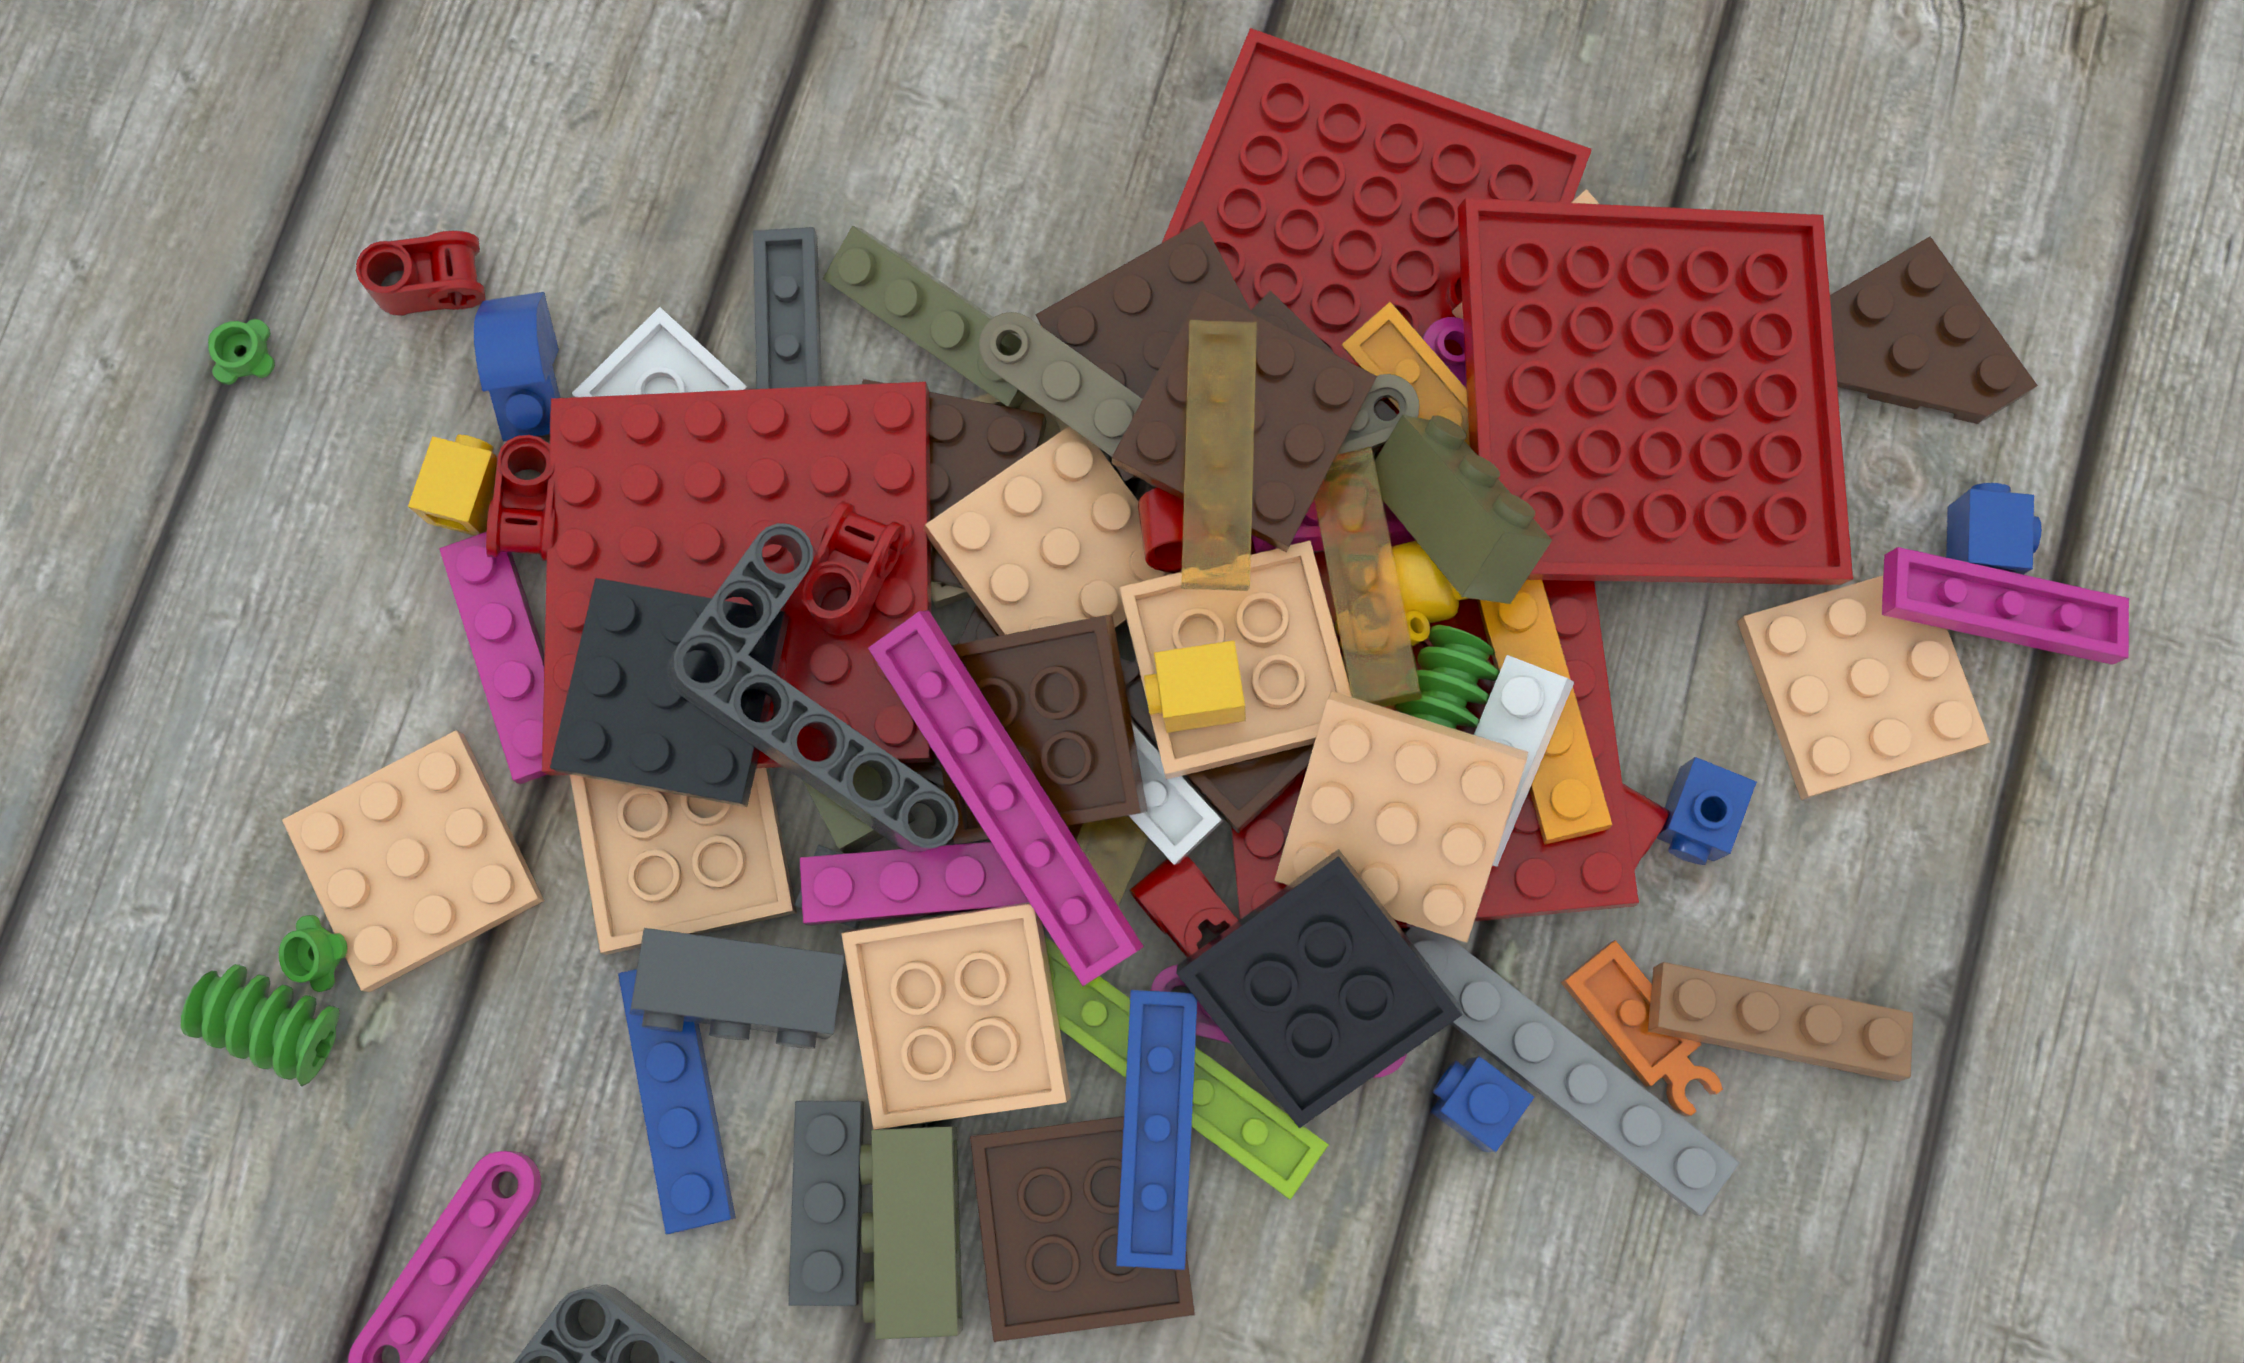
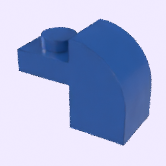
(515, 362)

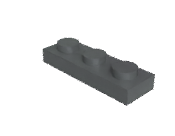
(787, 308)
(826, 1204)

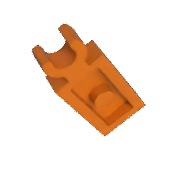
(1618, 1003)

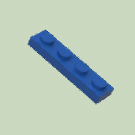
(679, 1121)
(1157, 1130)

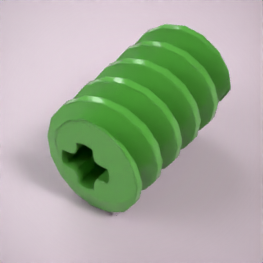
(1451, 678)
(260, 1026)

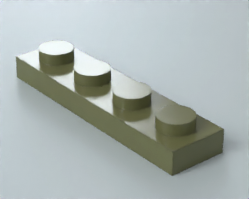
(920, 309)

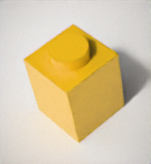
(456, 484)
(1196, 687)

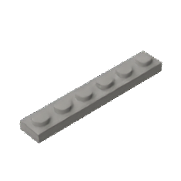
(1577, 1077)

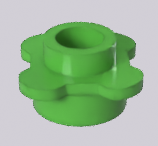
(228, 339)
(311, 953)

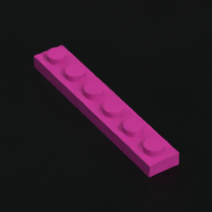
(1005, 797)

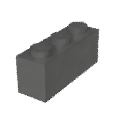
(736, 987)

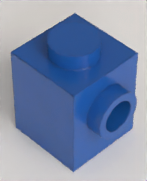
(1993, 528)
(1705, 811)
(1480, 1102)

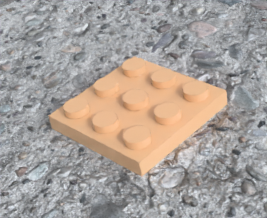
(1046, 539)
(1282, 648)
(1858, 688)
(1408, 810)
(679, 860)
(412, 861)
(956, 1016)

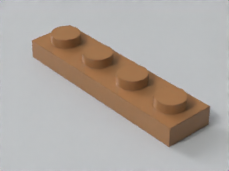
(1781, 1022)

